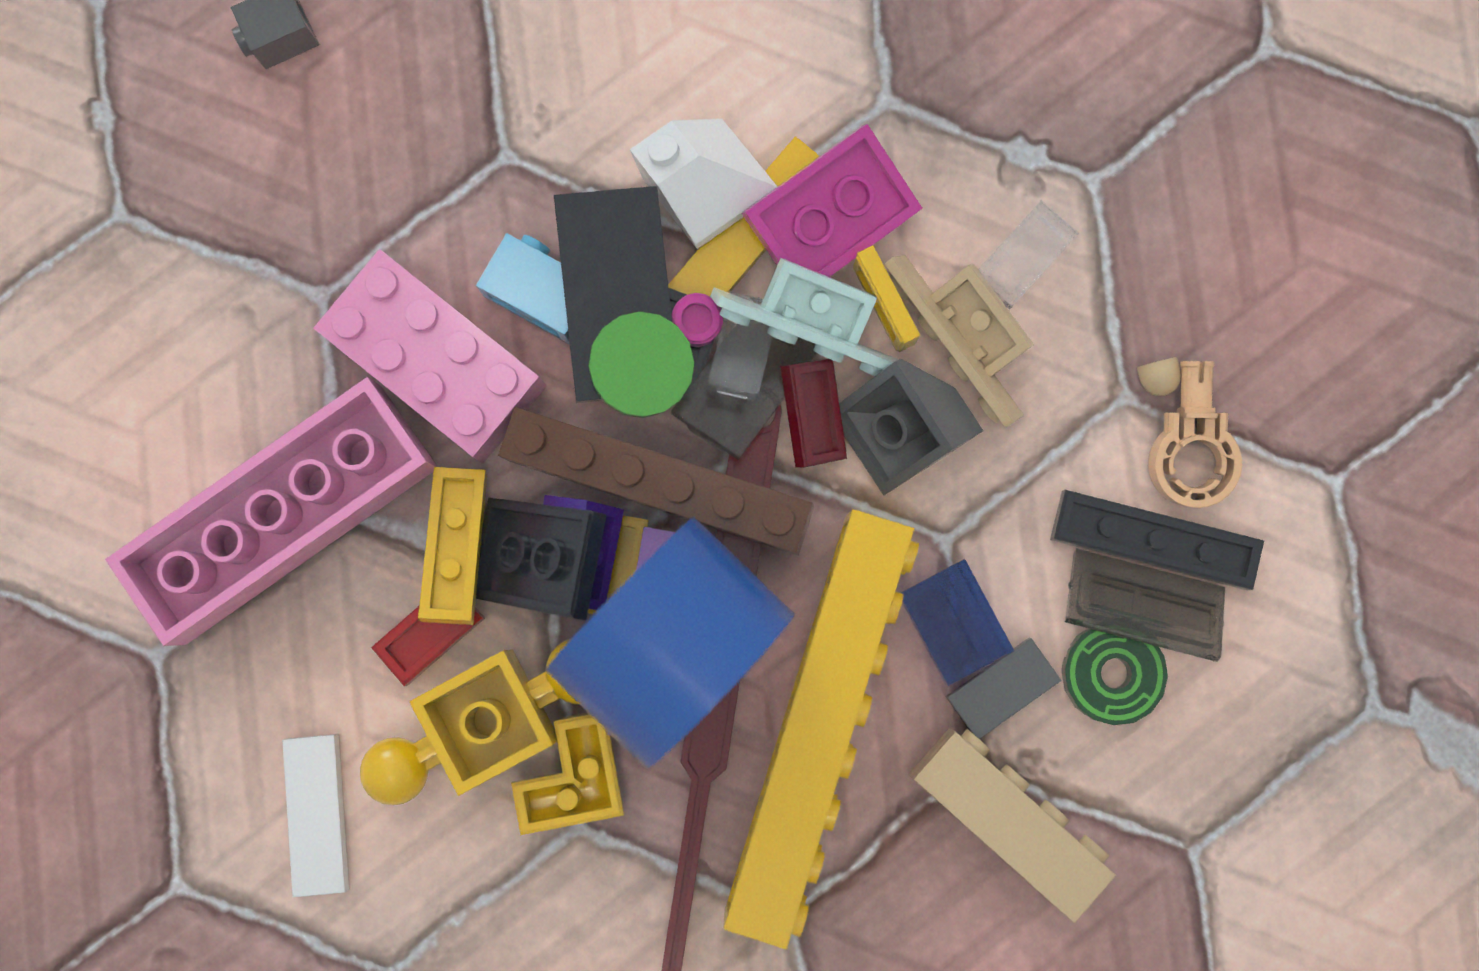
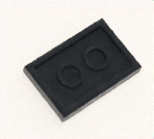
(539, 556)

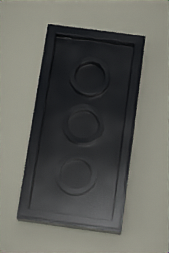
(608, 266)

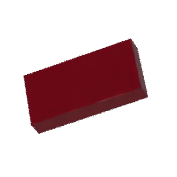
(813, 412)

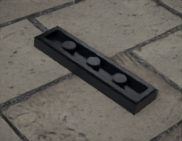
(1157, 540)

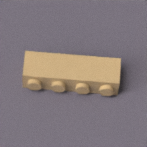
(1012, 824)

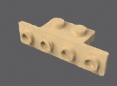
(972, 328)

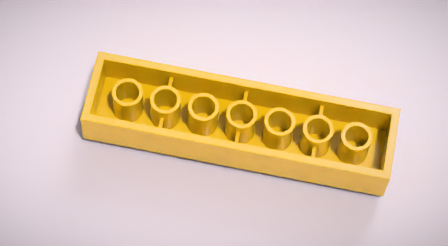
(816, 730)

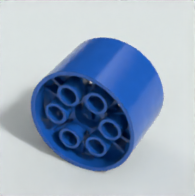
(670, 643)

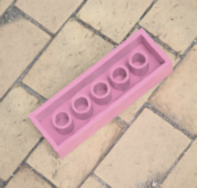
(271, 514)

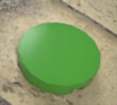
(641, 364)

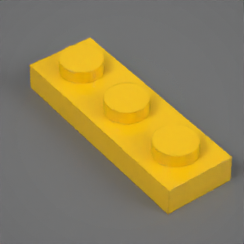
(453, 546)

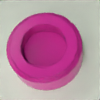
(698, 318)

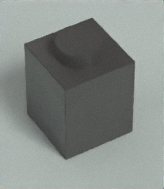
(272, 30)

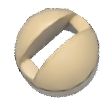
(1160, 377)

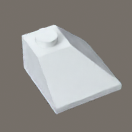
(701, 175)

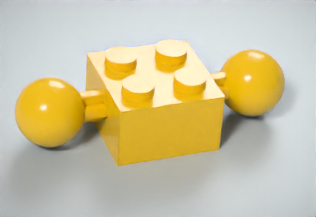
(472, 727)

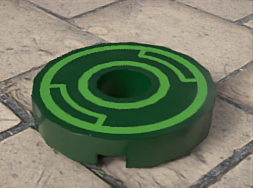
(1119, 705)

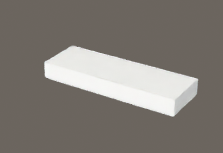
(315, 815)

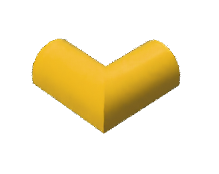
(583, 790)

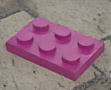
(834, 206)

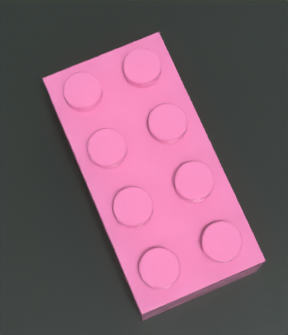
(429, 355)

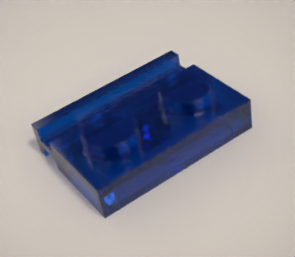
(955, 622)

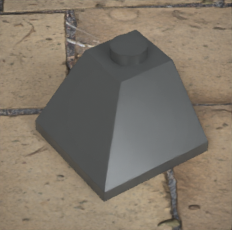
(905, 423)

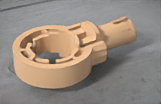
(1211, 431)

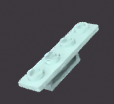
(813, 309)

